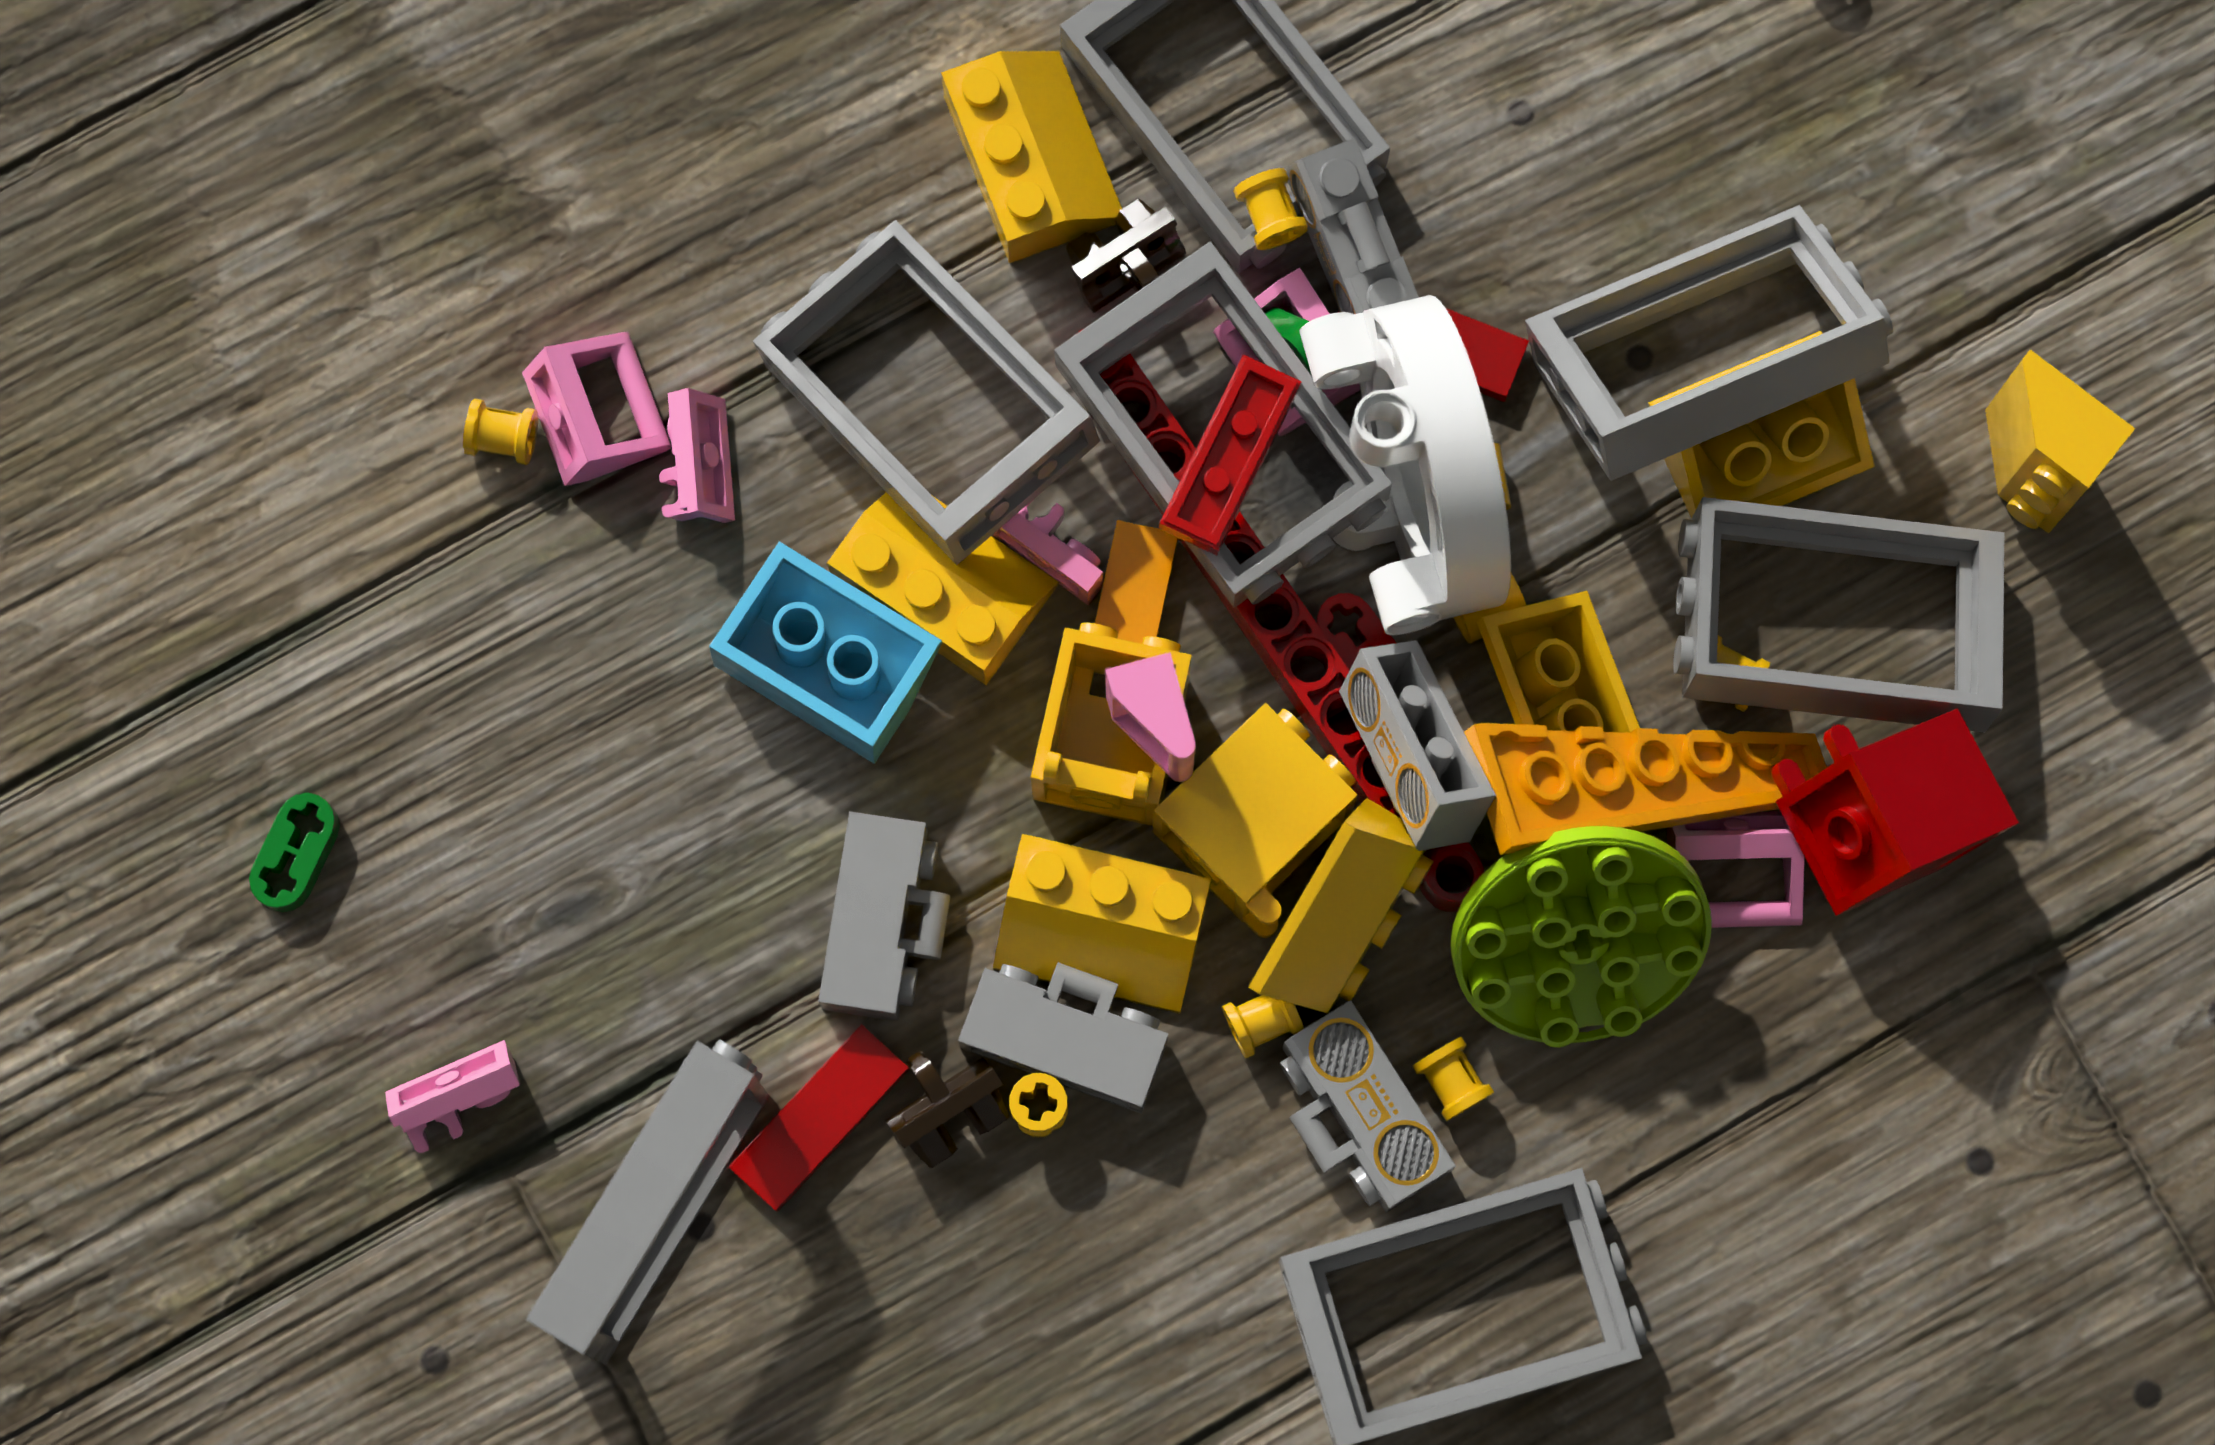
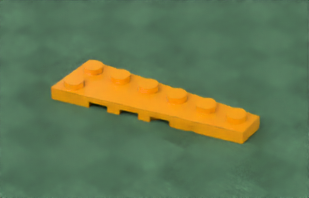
(1628, 779)

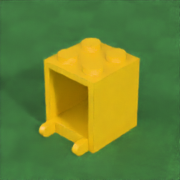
(1081, 751)
(1256, 814)

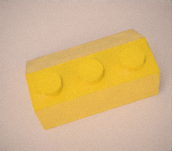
(1030, 150)
(2048, 442)
(1779, 453)
(970, 606)
(1557, 666)
(1343, 911)
(1103, 918)

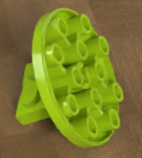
(1581, 935)

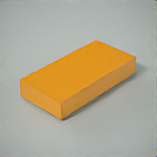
(1136, 581)

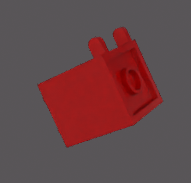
(1892, 808)

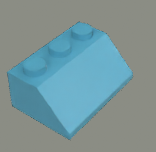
(825, 652)

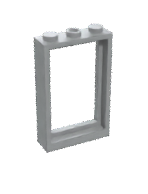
(1107, 21)
(1150, 312)
(1734, 399)
(1008, 484)
(1978, 622)
(651, 1201)
(1328, 1350)

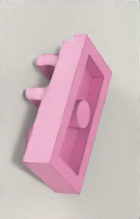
(702, 457)
(1068, 563)
(468, 1082)

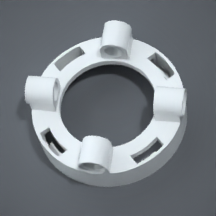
(1435, 449)

